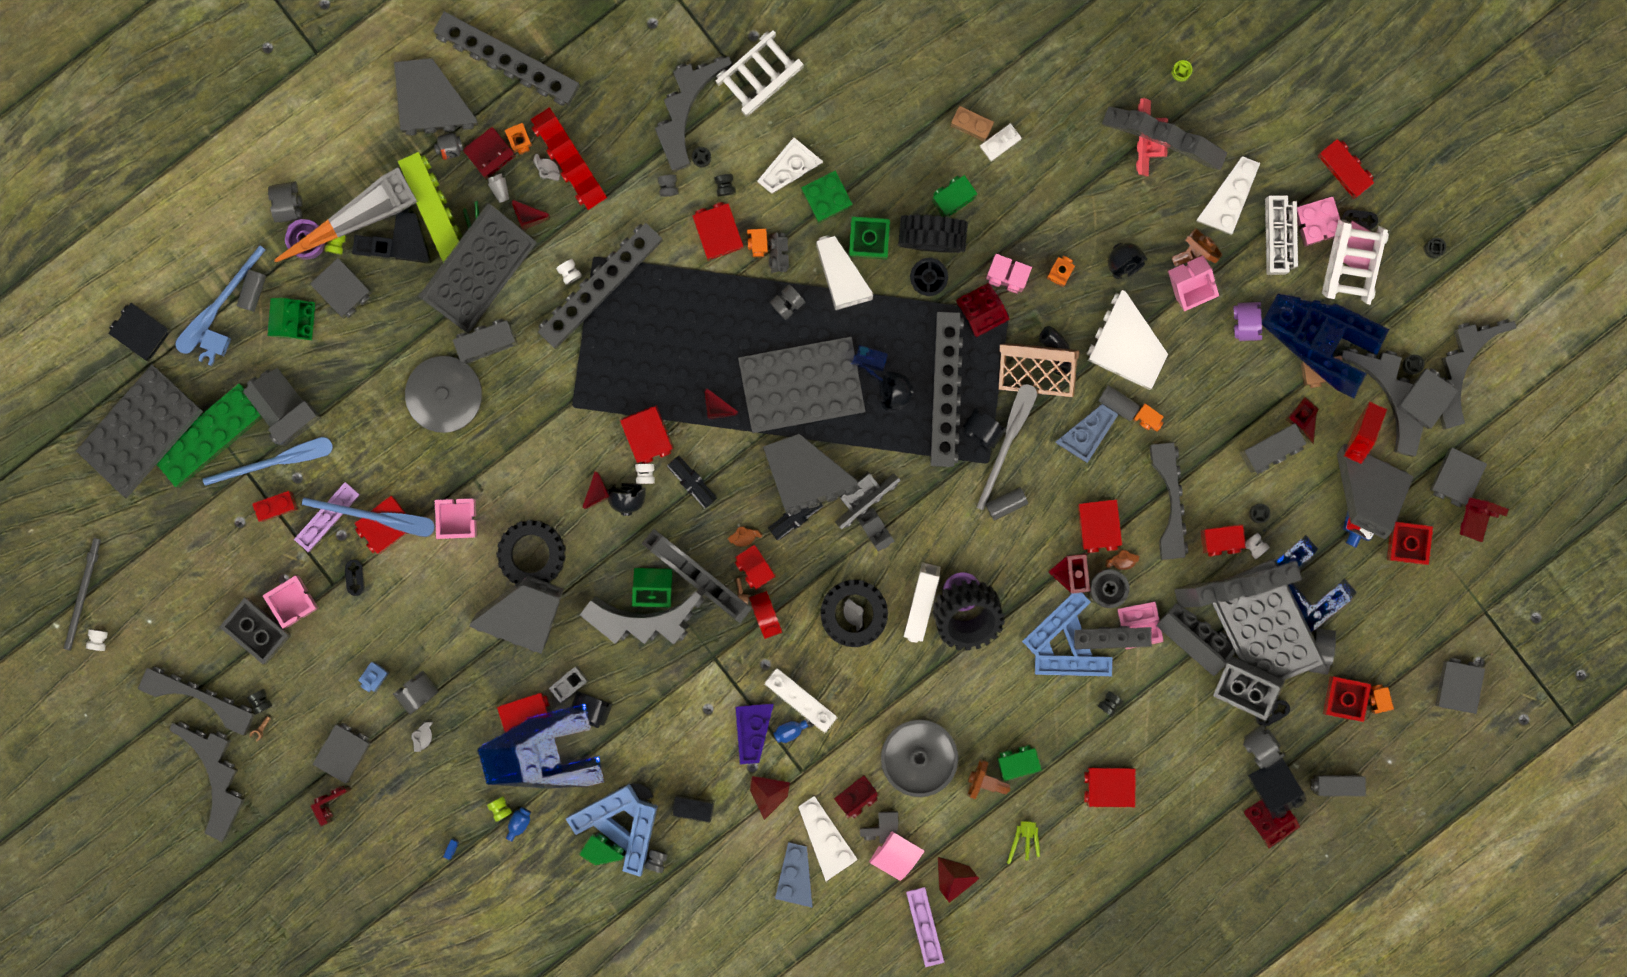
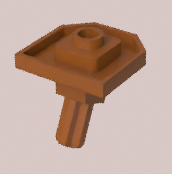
(1199, 246)
(980, 780)

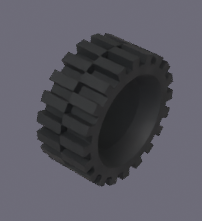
(933, 233)
(526, 528)
(879, 620)
(973, 631)

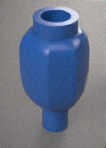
(789, 731)
(518, 823)

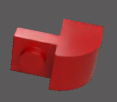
(765, 615)

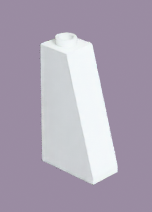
(843, 278)
(922, 602)

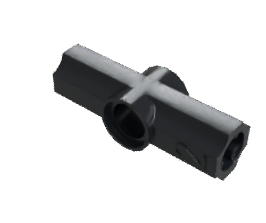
(692, 482)
(789, 522)

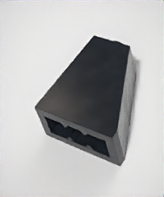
(409, 239)

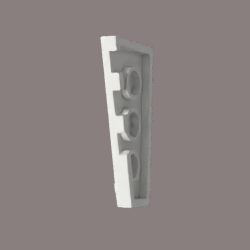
(1229, 200)
(827, 842)

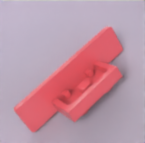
(1146, 147)

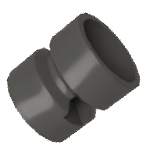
(792, 297)

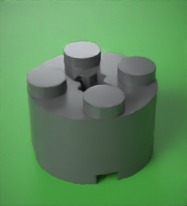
(285, 202)
(1119, 593)
(416, 692)
(1263, 746)

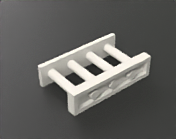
(778, 80)
(1340, 250)
(801, 700)

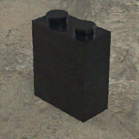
(139, 331)
(1277, 789)
(693, 808)

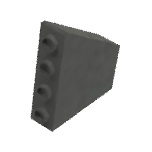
(428, 99)
(806, 474)
(1373, 492)
(521, 614)

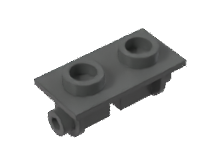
(777, 244)

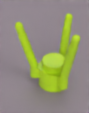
(1027, 830)

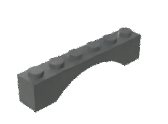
(1164, 461)
(233, 716)

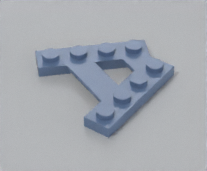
(1082, 661)
(599, 815)

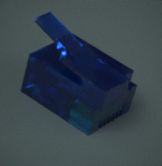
(870, 358)

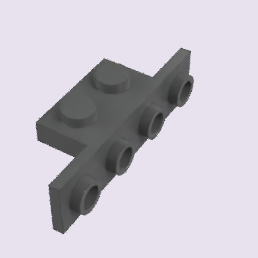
(868, 493)
(1113, 638)

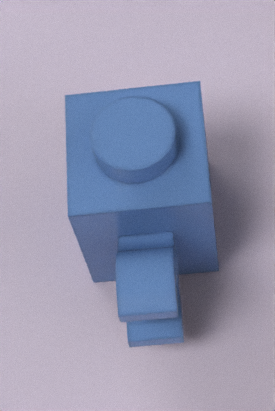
(214, 344)
(373, 677)

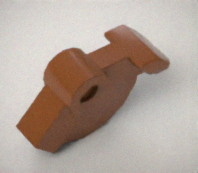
(744, 536)
(1122, 560)

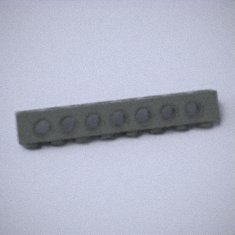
(448, 23)
(642, 232)
(943, 321)

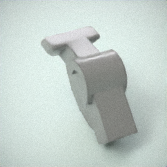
(546, 168)
(854, 614)
(422, 736)

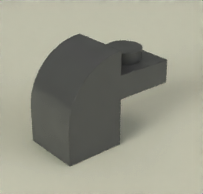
(875, 530)
(1326, 643)
(887, 822)

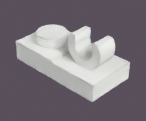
(1000, 142)

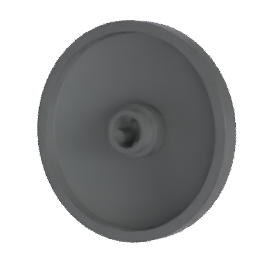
(443, 394)
(919, 758)

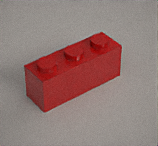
(1346, 168)

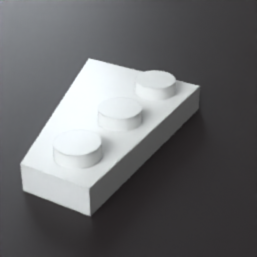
(789, 166)

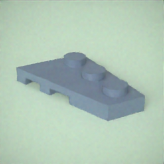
(1087, 434)
(795, 877)

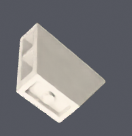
(1128, 344)

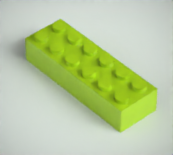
(431, 203)

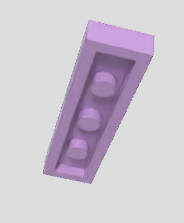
(325, 519)
(925, 927)

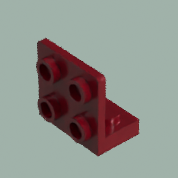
(489, 153)
(983, 309)
(1477, 517)
(856, 797)
(322, 812)
(1271, 829)

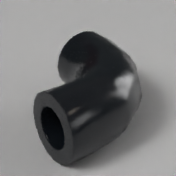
(1052, 338)

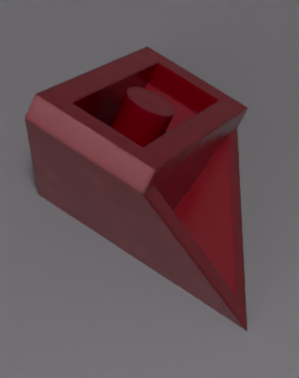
(529, 216)
(717, 407)
(1304, 417)
(596, 493)
(1072, 573)
(768, 794)
(954, 878)

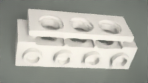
(1276, 235)

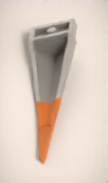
(379, 201)

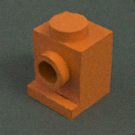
(516, 132)
(758, 242)
(1058, 277)
(1149, 418)
(1380, 699)

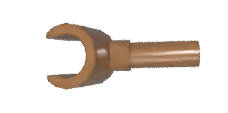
(744, 597)
(260, 728)

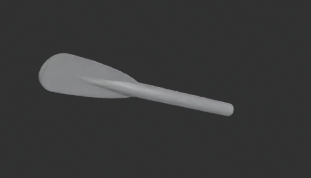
(1021, 408)

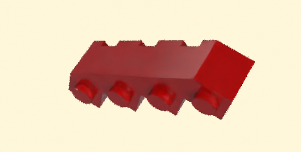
(568, 158)

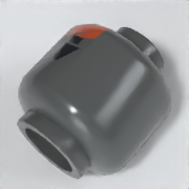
(448, 146)

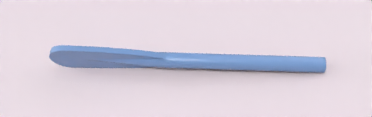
(190, 336)
(303, 452)
(403, 522)

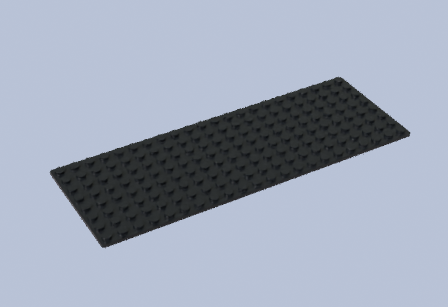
(683, 329)

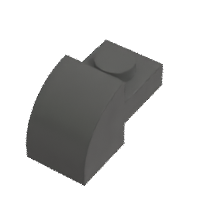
(568, 684)

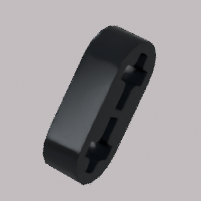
(1362, 215)
(350, 578)
(1277, 716)

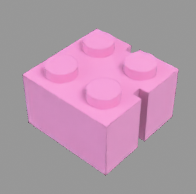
(1320, 220)
(1007, 274)
(1193, 283)
(455, 519)
(290, 601)

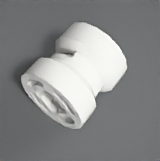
(568, 271)
(645, 478)
(1256, 545)
(97, 638)

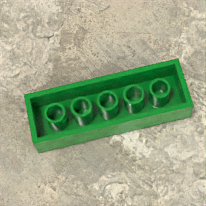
(209, 436)

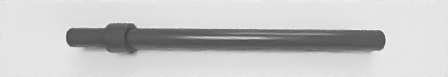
(91, 558)

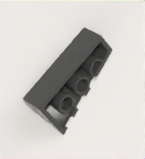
(1197, 638)

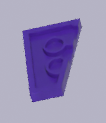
(752, 731)

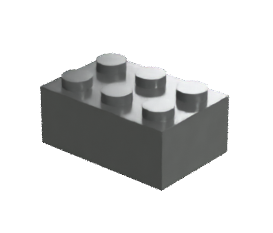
(485, 341)
(1273, 449)
(255, 631)
(1249, 688)

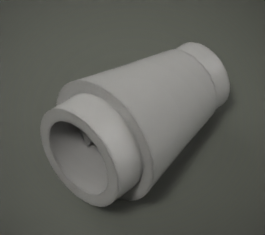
(499, 187)

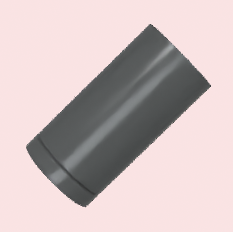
(251, 290)
(1119, 403)
(1007, 503)

